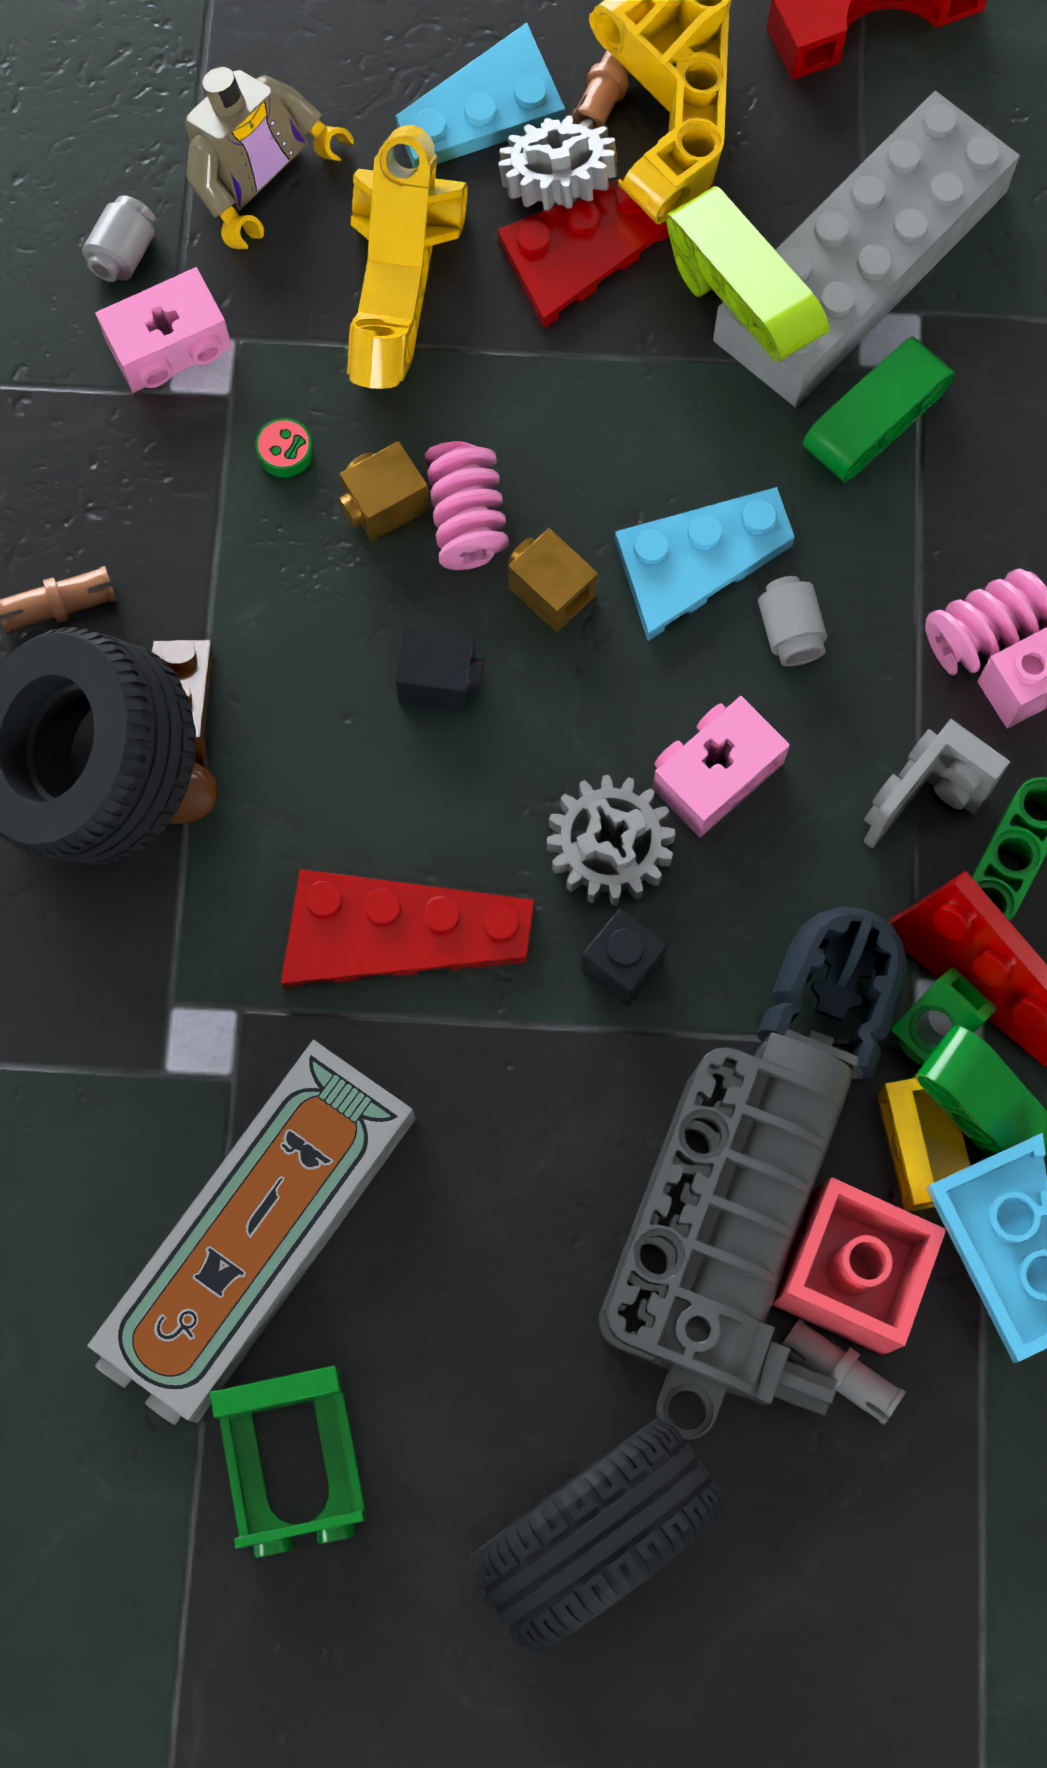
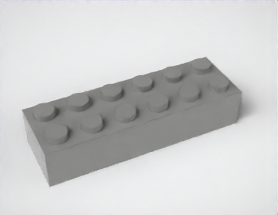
(880, 237)

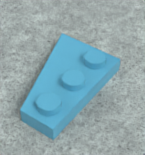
(487, 100)
(696, 553)
(1000, 1233)

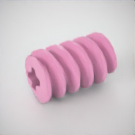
(465, 504)
(987, 619)

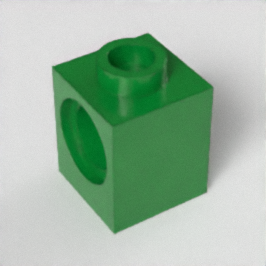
(951, 996)

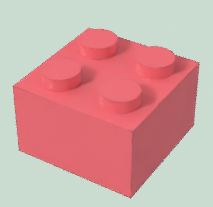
(859, 1267)

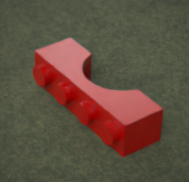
(813, 32)

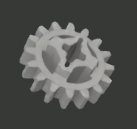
(558, 162)
(630, 826)

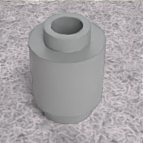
(119, 239)
(793, 621)

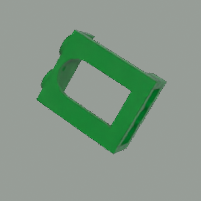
(255, 1519)

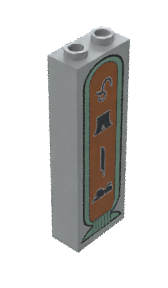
(251, 1234)

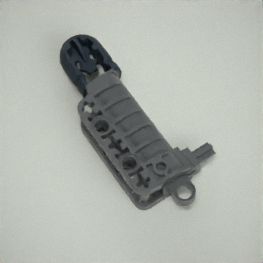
(754, 1181)

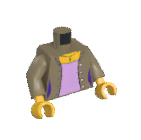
(244, 139)

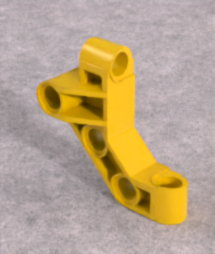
(682, 60)
(402, 218)

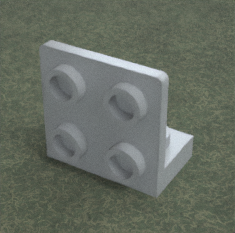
(953, 762)

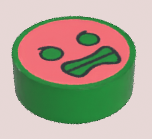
(284, 447)

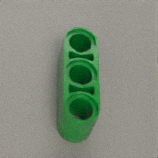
(878, 409)
(1020, 835)
(981, 1093)

